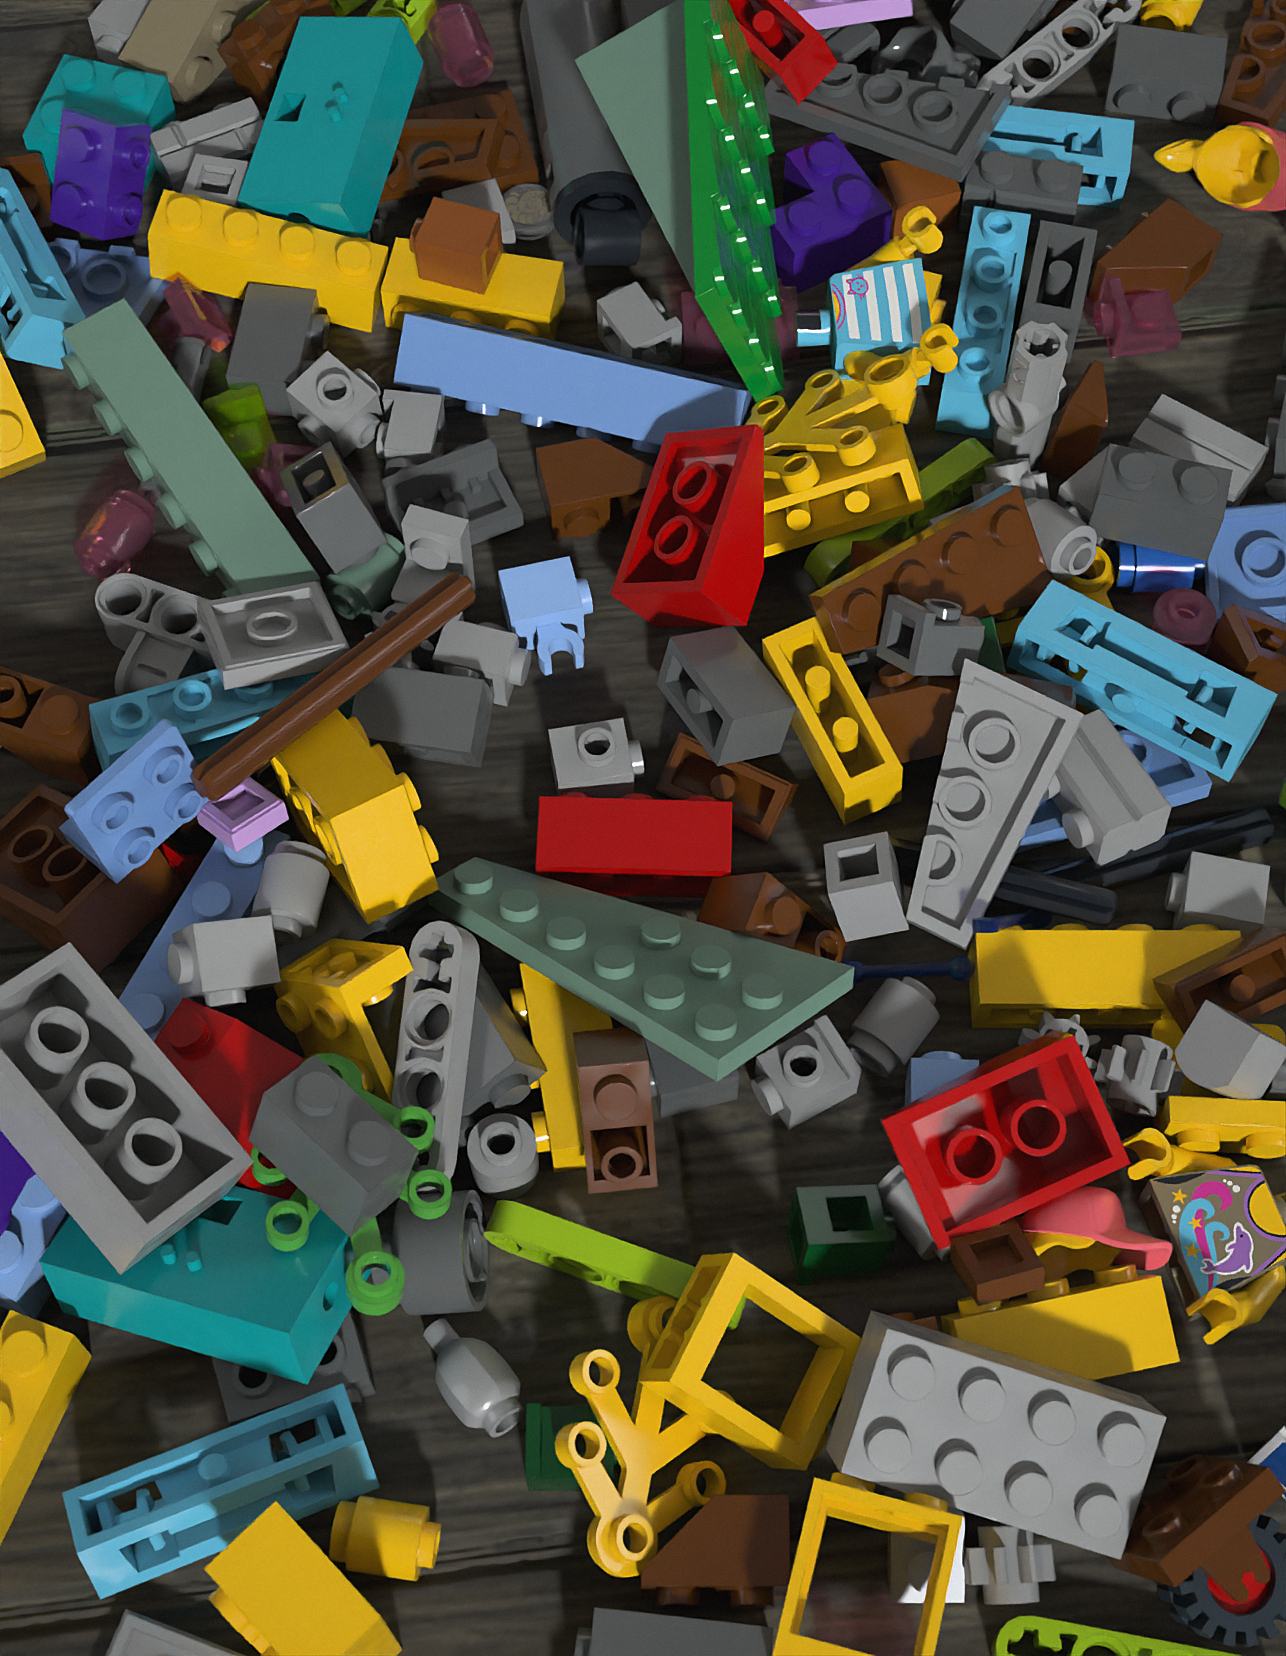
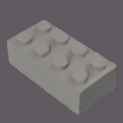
(106, 1112)
(995, 1435)

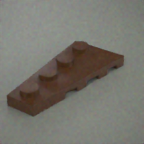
(1258, 72)
(442, 155)
(975, 558)

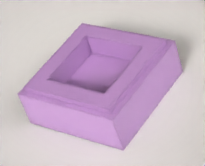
(243, 814)

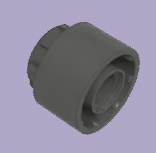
(441, 1257)

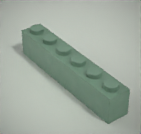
(181, 454)

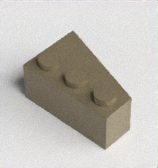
(182, 42)

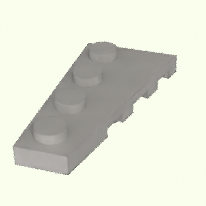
(989, 786)

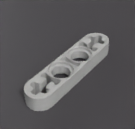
(1058, 54)
(447, 1053)

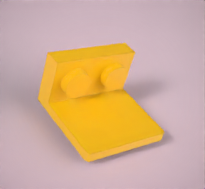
(325, 997)

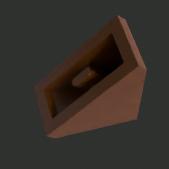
(1251, 647)

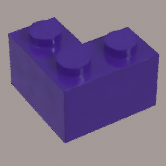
(829, 215)

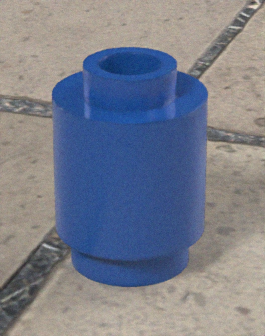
(1152, 570)

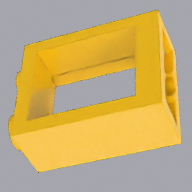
(694, 1334)
(854, 1500)

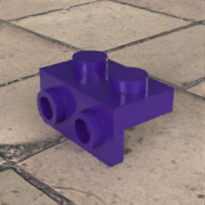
(100, 174)

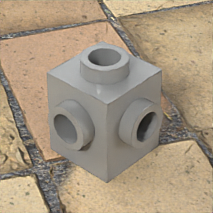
(336, 405)

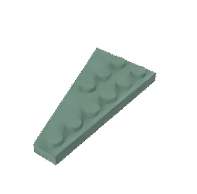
(667, 977)

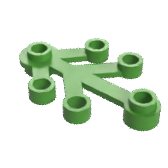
(367, 1241)

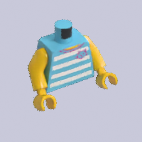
(883, 309)

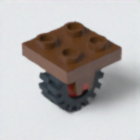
(1213, 1549)

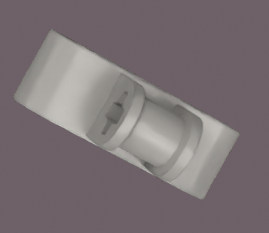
(148, 634)

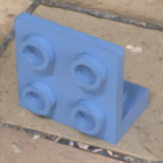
(135, 803)

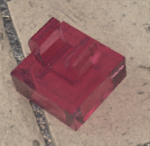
(194, 316)

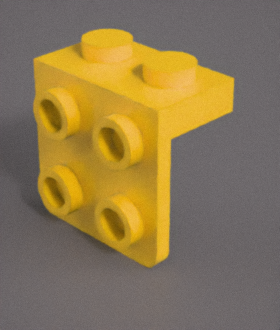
(1213, 1124)

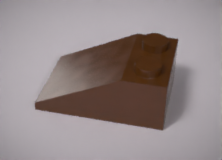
(65, 897)

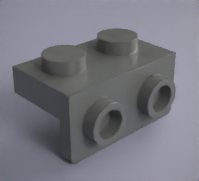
(458, 484)

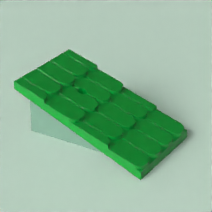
(698, 143)

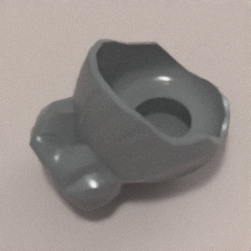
(926, 57)

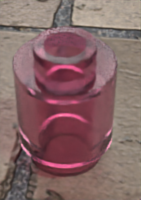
(461, 44)
(115, 535)
(1184, 618)

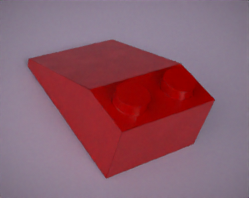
(698, 531)
(229, 1071)
(1005, 1138)

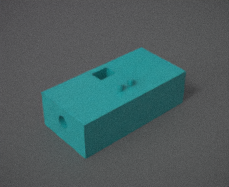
(334, 123)
(217, 1286)

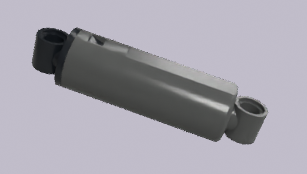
(586, 174)

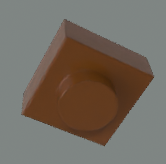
(997, 1263)

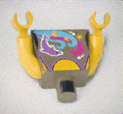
(1221, 1229)

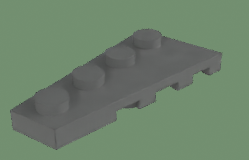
(901, 118)

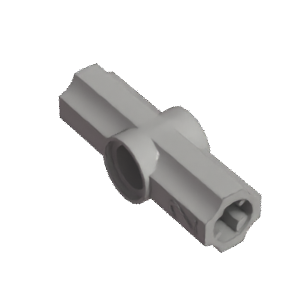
(1030, 393)

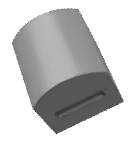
(1229, 1054)

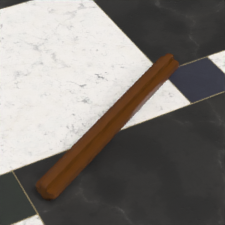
(331, 688)

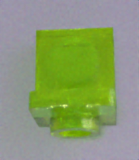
(242, 423)

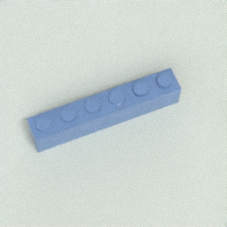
(562, 382)

